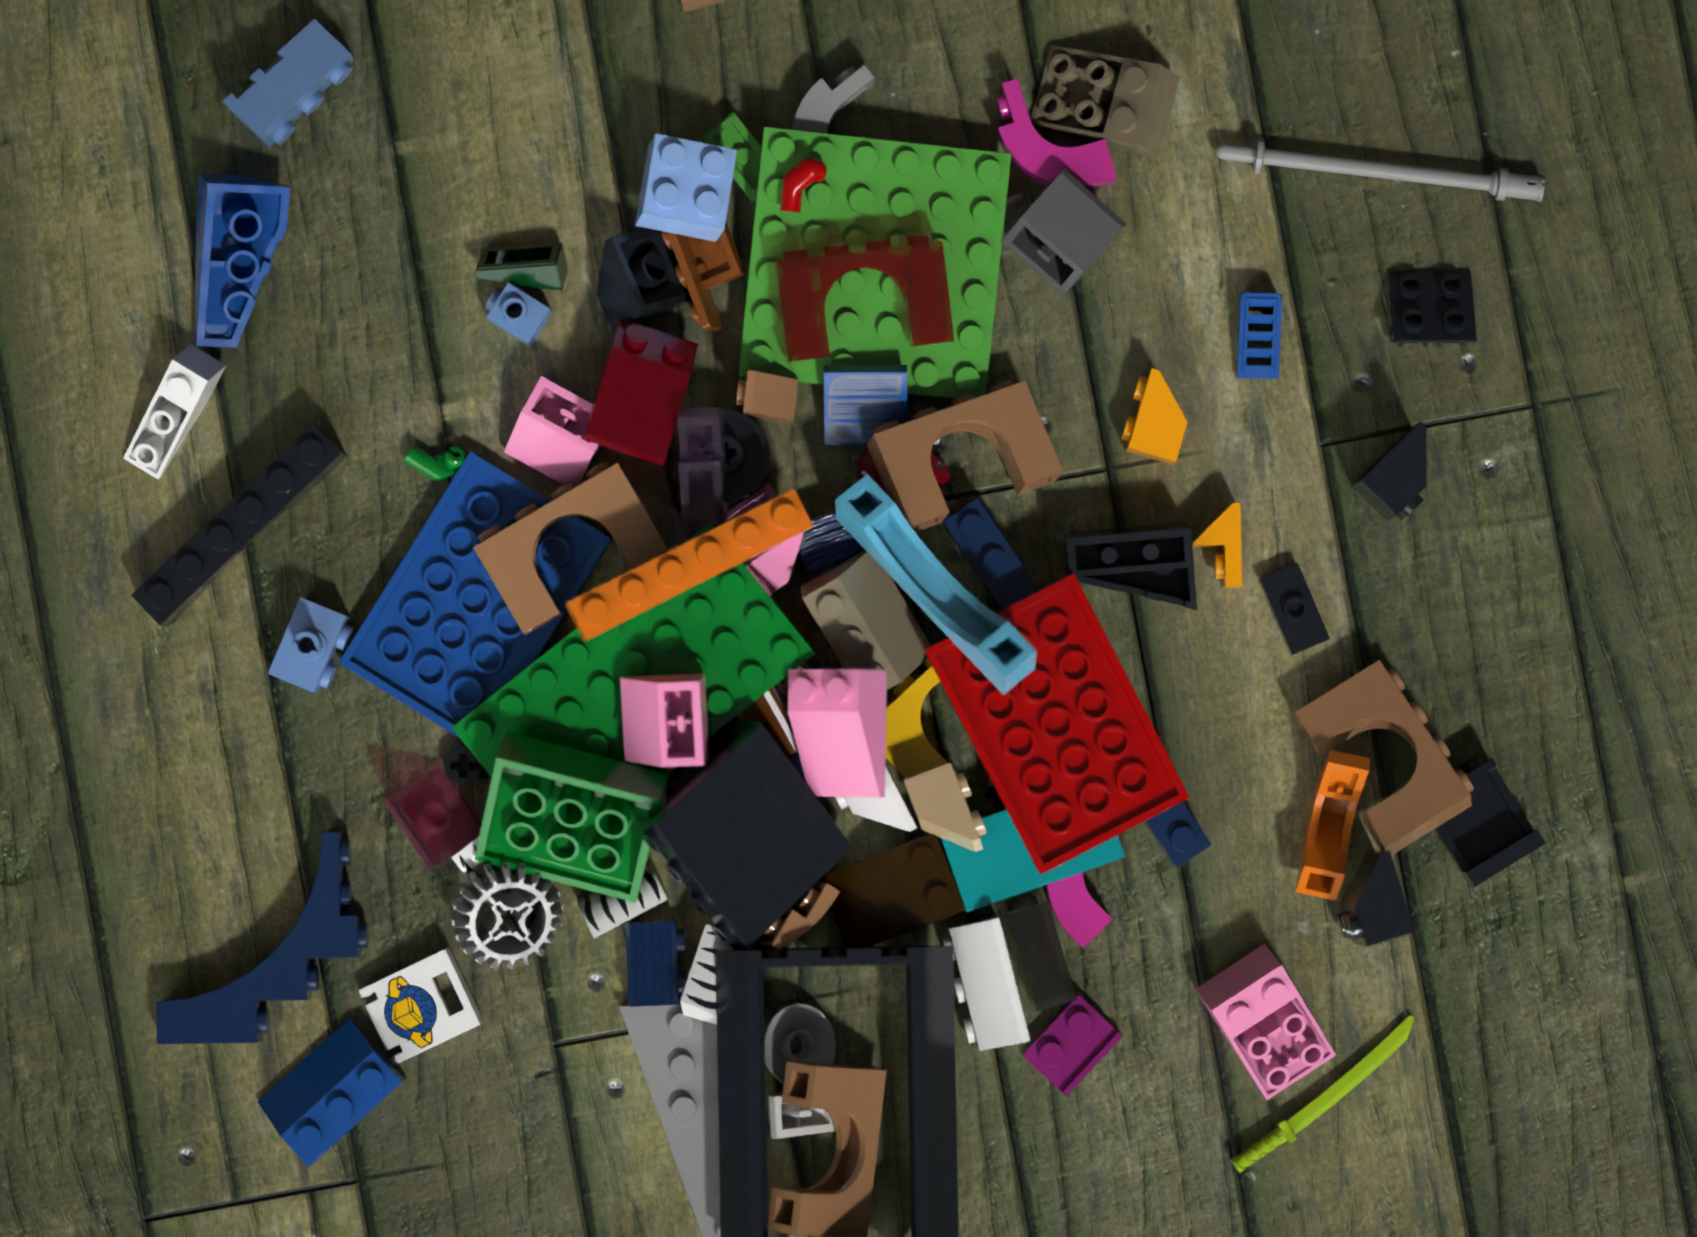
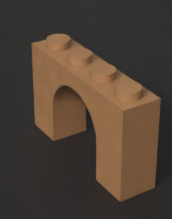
(1002, 416)
(511, 552)
(1376, 702)
(843, 1197)

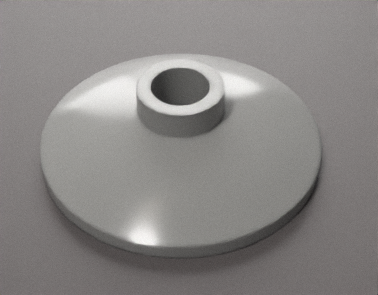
(809, 1031)

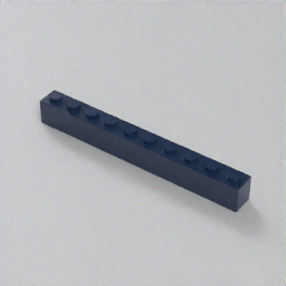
(1009, 583)

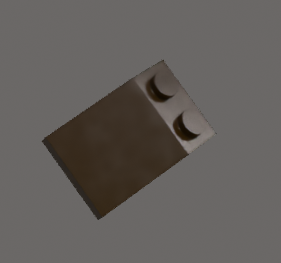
(893, 892)

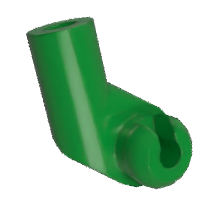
(437, 466)

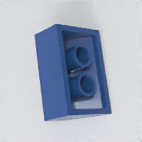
(330, 1092)

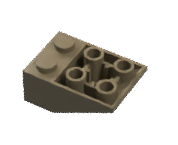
(1105, 99)

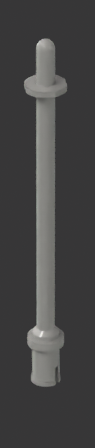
(1499, 183)

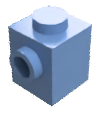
(517, 314)

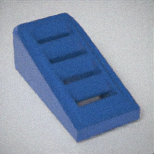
(1248, 300)

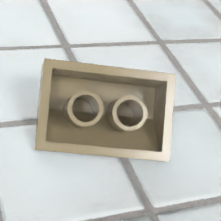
(866, 618)

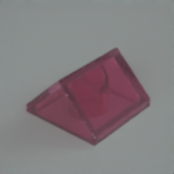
(434, 816)

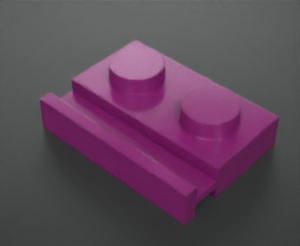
(1072, 1045)

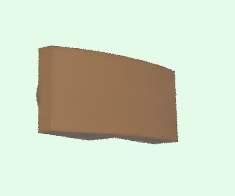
(798, 922)

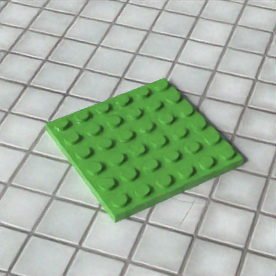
(873, 195)

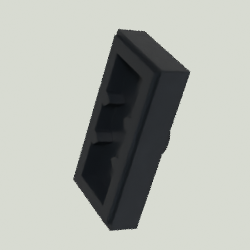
(1294, 609)

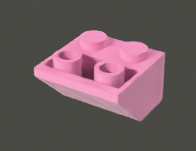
(552, 434)
(665, 720)

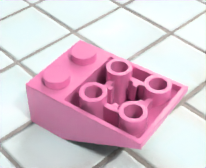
(1265, 1021)

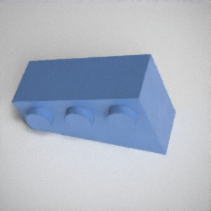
(291, 84)

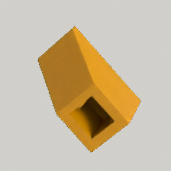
(1158, 421)

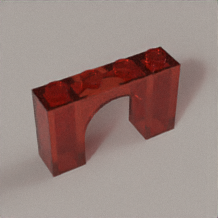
(914, 268)

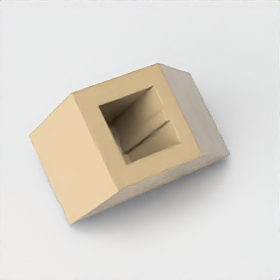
(942, 808)

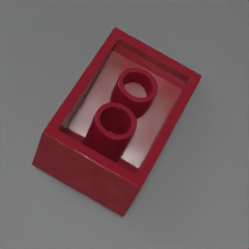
(640, 391)

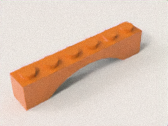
(688, 565)

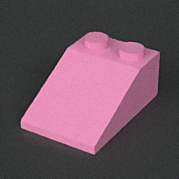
(840, 729)

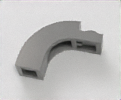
(823, 104)

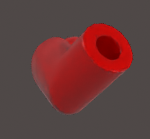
(798, 178)

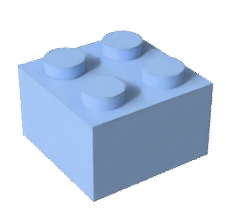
(686, 187)

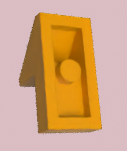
(1225, 533)

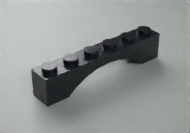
(237, 524)

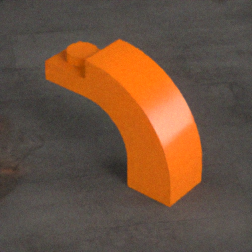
(1330, 824)

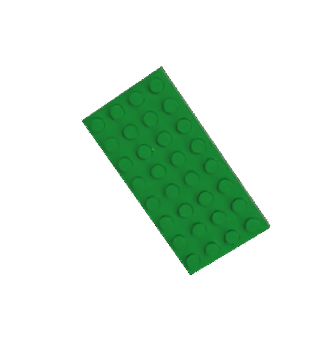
(573, 690)

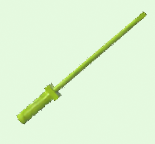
(1288, 1129)

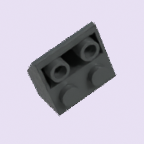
(1063, 232)

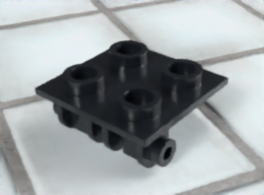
(1431, 307)

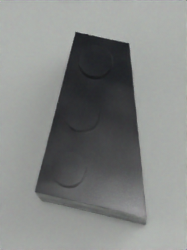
(1136, 560)

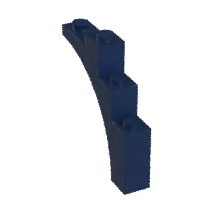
(321, 931)

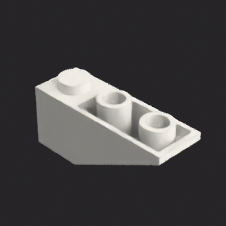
(174, 410)

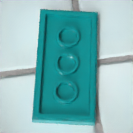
(1006, 866)

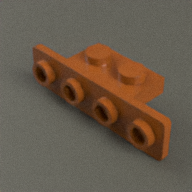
(704, 267)

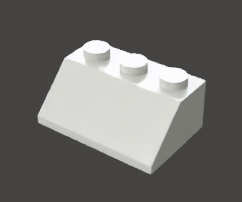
(987, 984)

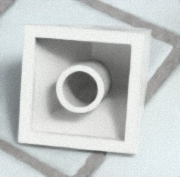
(887, 809)

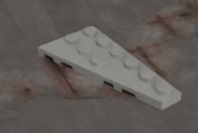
(682, 1078)

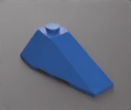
(235, 240)

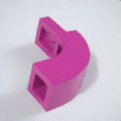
(1041, 159)
(1076, 909)

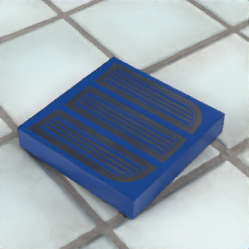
(861, 400)

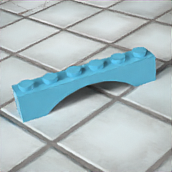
(975, 629)

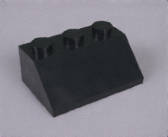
(1374, 903)

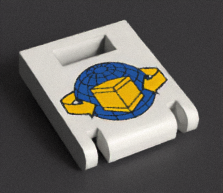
(413, 1010)

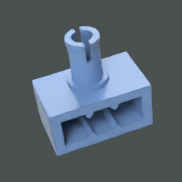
(310, 646)

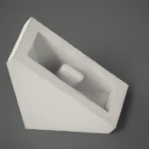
(796, 1121)

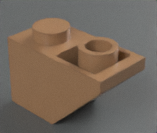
(768, 397)

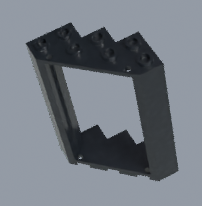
(929, 1079)

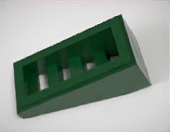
(525, 265)

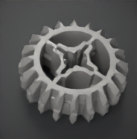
(484, 937)

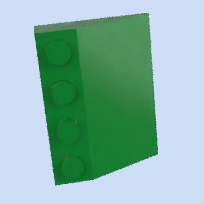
(569, 816)

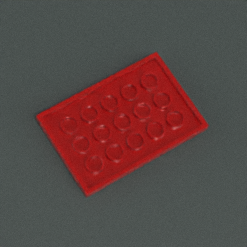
(1069, 738)

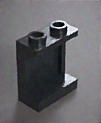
(1490, 831)

